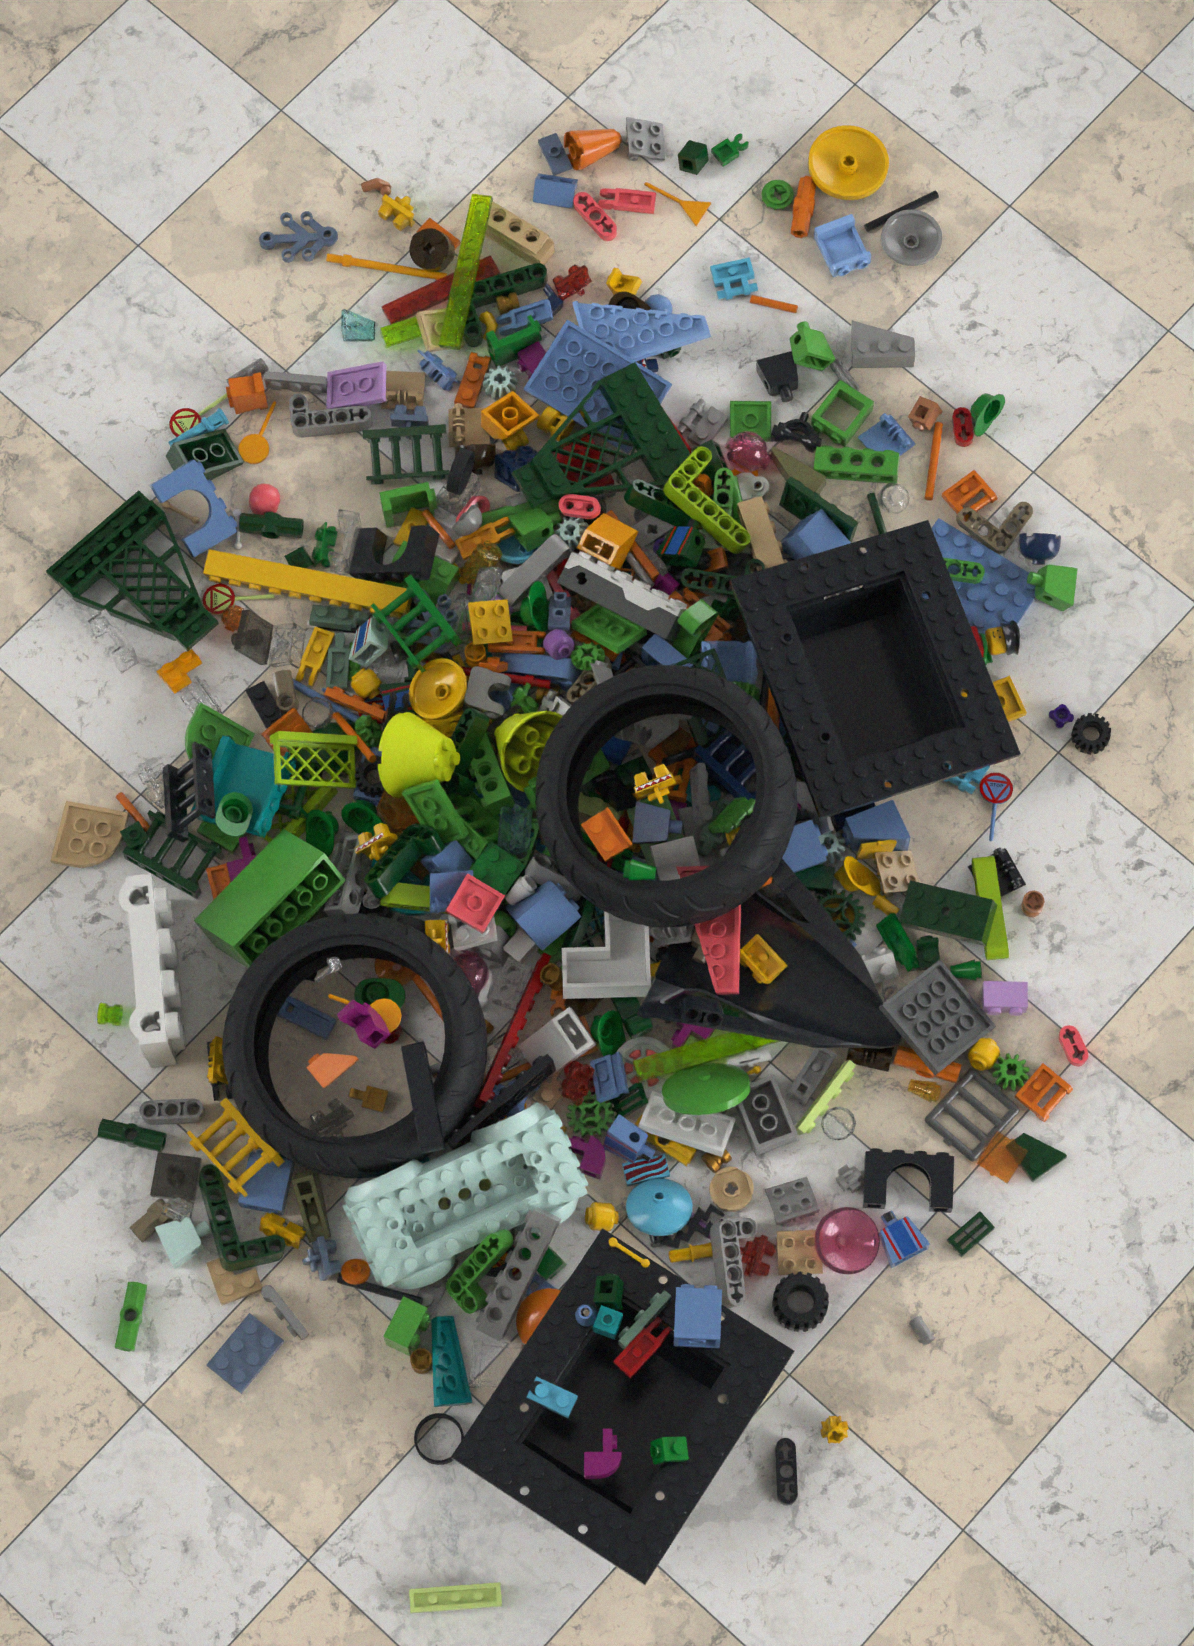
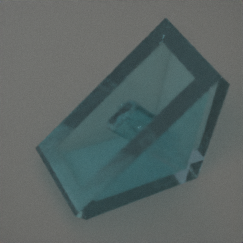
(356, 327)

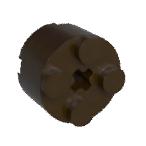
(423, 242)

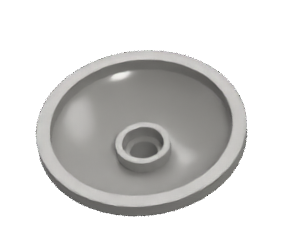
(914, 228)

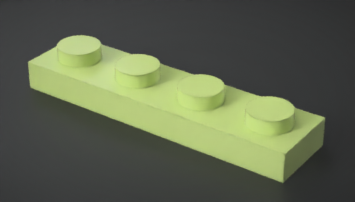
(830, 1091)
(455, 1597)

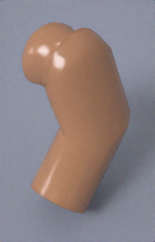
(377, 183)

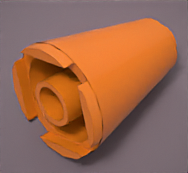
(590, 145)

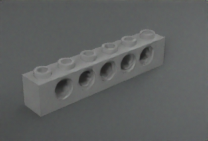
(498, 1327)

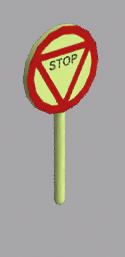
(188, 418)
(221, 596)

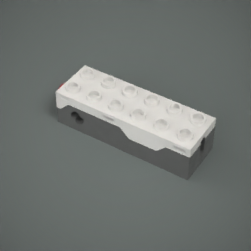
(621, 594)

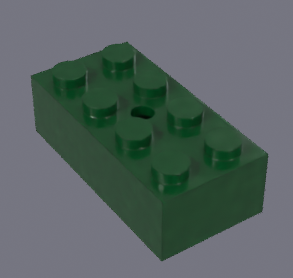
(968, 918)

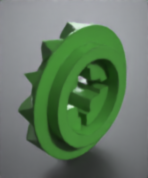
(782, 188)
(582, 662)
(365, 734)

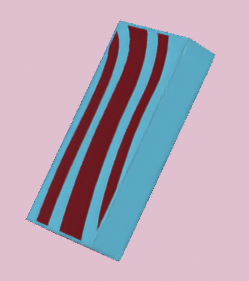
(643, 1170)

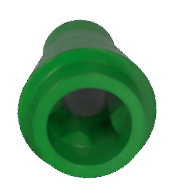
(638, 871)
(968, 970)

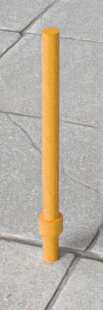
(348, 261)

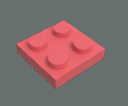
(474, 903)

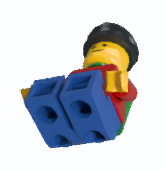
(998, 640)

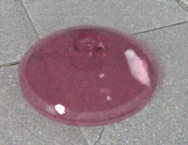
(860, 1238)

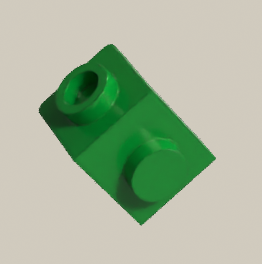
(669, 1450)

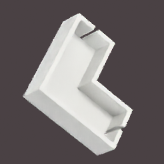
(611, 970)

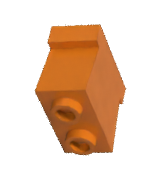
(246, 393)

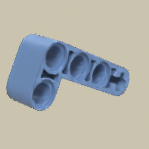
(542, 667)

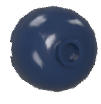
(1039, 547)

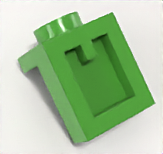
(522, 699)

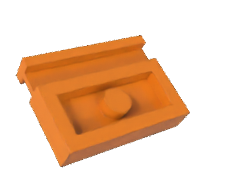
(288, 722)
(606, 834)

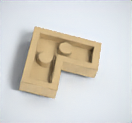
(231, 1286)

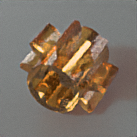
(231, 617)

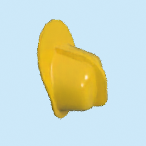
(857, 877)

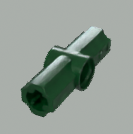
(271, 525)
(145, 1138)

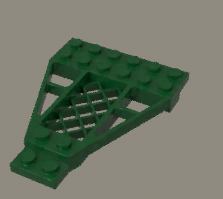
(638, 416)
(107, 547)

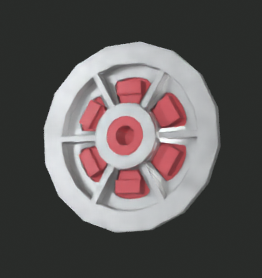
(640, 1048)

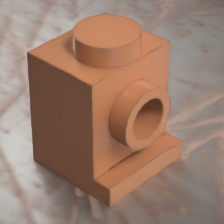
(924, 414)

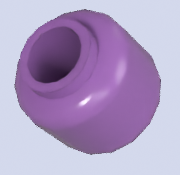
(558, 644)

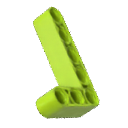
(702, 503)

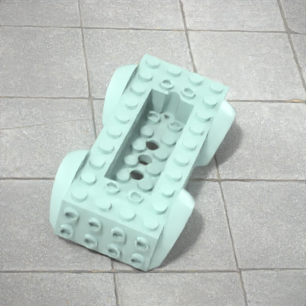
(418, 1242)

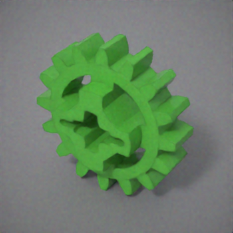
(596, 1121)

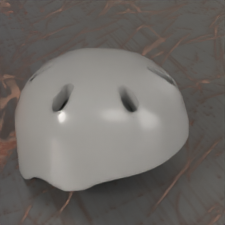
(468, 521)

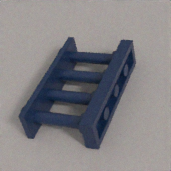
(720, 770)

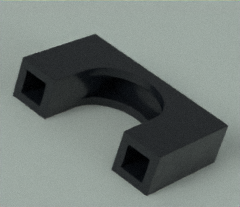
(416, 559)
(936, 1168)

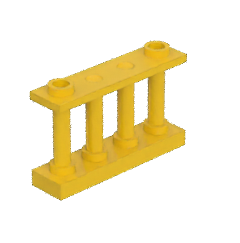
(254, 1142)

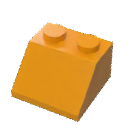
(507, 416)

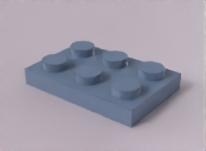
(245, 1353)

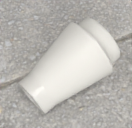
(522, 889)

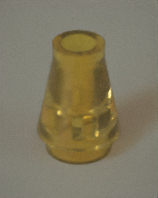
(926, 1090)

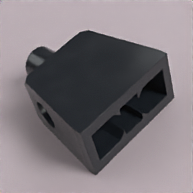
(779, 375)

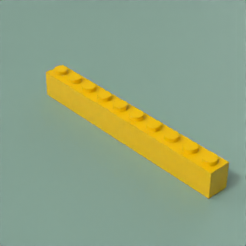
(302, 582)

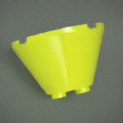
(521, 744)
(414, 754)

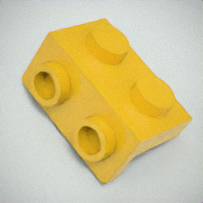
(761, 960)

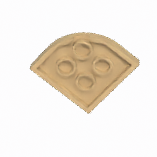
(87, 835)

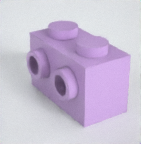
(1004, 997)

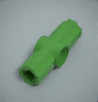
(128, 1330)

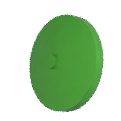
(706, 1089)

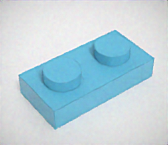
(553, 1397)

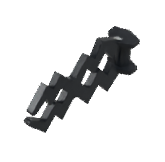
(693, 1226)

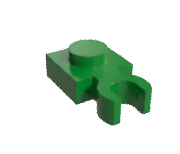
(728, 151)

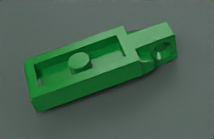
(898, 942)

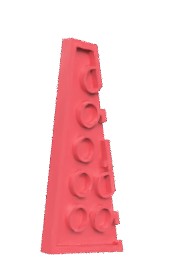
(720, 944)

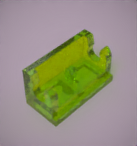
(400, 332)

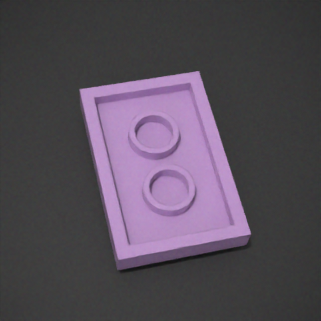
(357, 386)

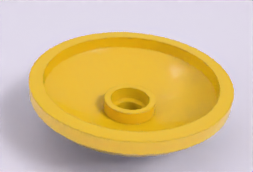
(429, 688)

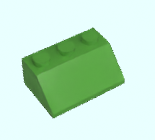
(442, 577)

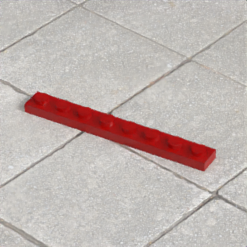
(510, 1038)

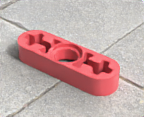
(596, 225)

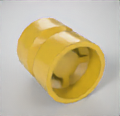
(551, 420)

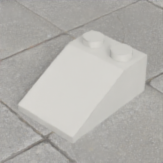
(672, 855)

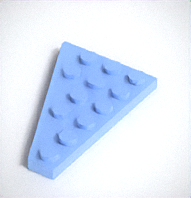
(640, 331)

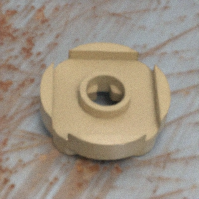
(738, 1179)

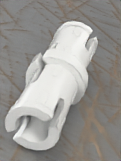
(749, 1058)

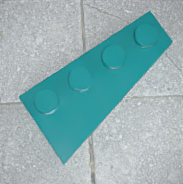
(449, 1371)

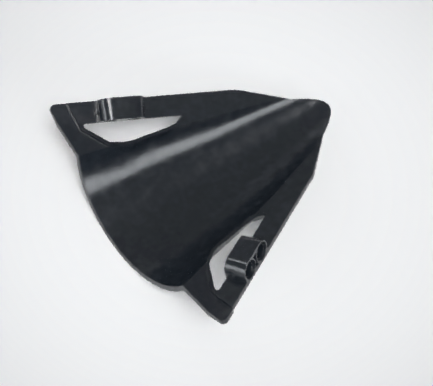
(814, 1002)

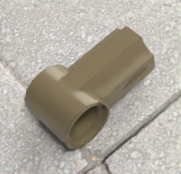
(285, 689)
(146, 1224)

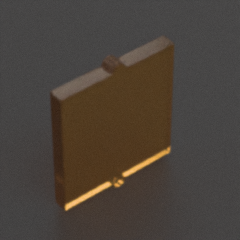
(1002, 1157)

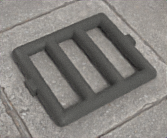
(958, 1089)

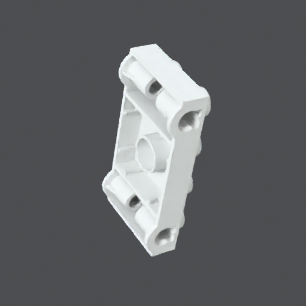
(151, 956)

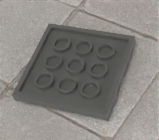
(937, 1017)

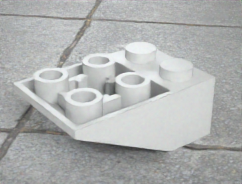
(561, 1038)

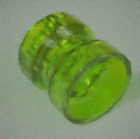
(110, 1014)

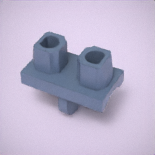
(402, 419)
(559, 611)
(319, 1259)

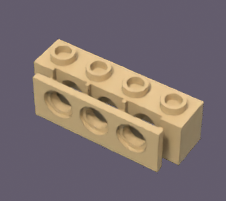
(519, 236)

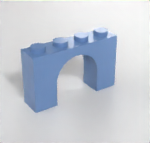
(218, 524)

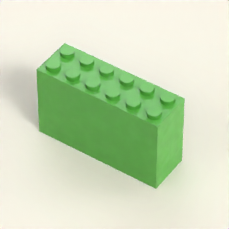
(269, 898)

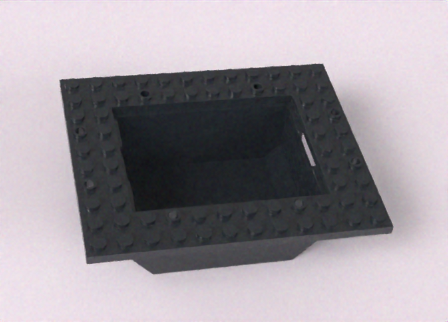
(874, 672)
(666, 1397)

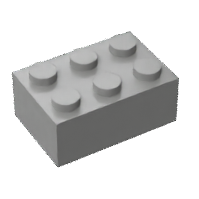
(766, 1117)

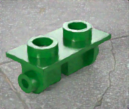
(325, 537)

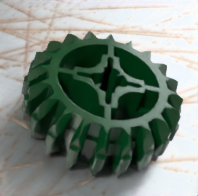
(845, 902)

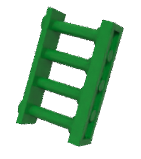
(424, 605)

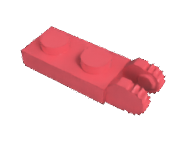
(628, 200)

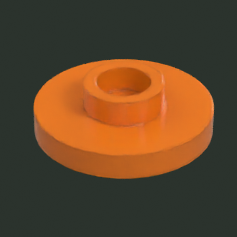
(355, 1271)

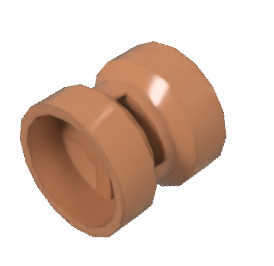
(1032, 899)

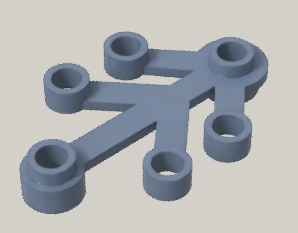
(301, 237)
(426, 640)

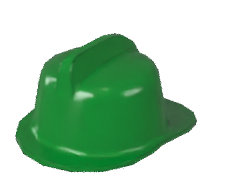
(986, 410)
(534, 608)
(234, 814)
(361, 816)
(321, 830)
(378, 988)
(608, 1032)

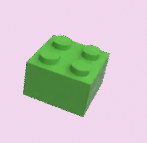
(407, 1326)

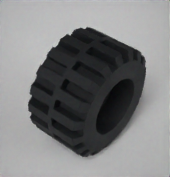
(805, 1283)

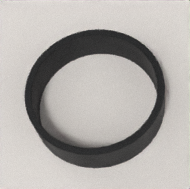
(460, 471)
(423, 1421)

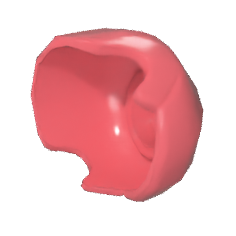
(264, 499)

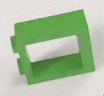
(851, 397)

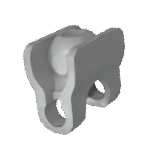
(479, 686)

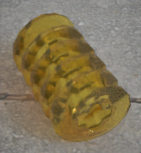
(483, 556)

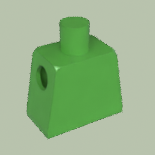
(810, 348)
(533, 527)
(1055, 585)

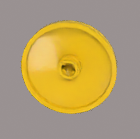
(848, 162)

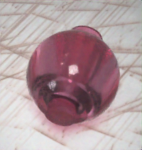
(747, 452)
(474, 969)

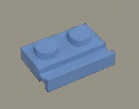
(609, 1077)

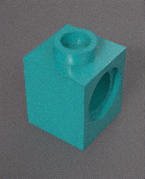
(607, 1322)

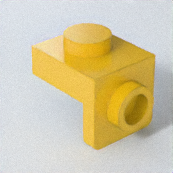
(619, 282)

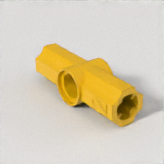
(678, 1151)

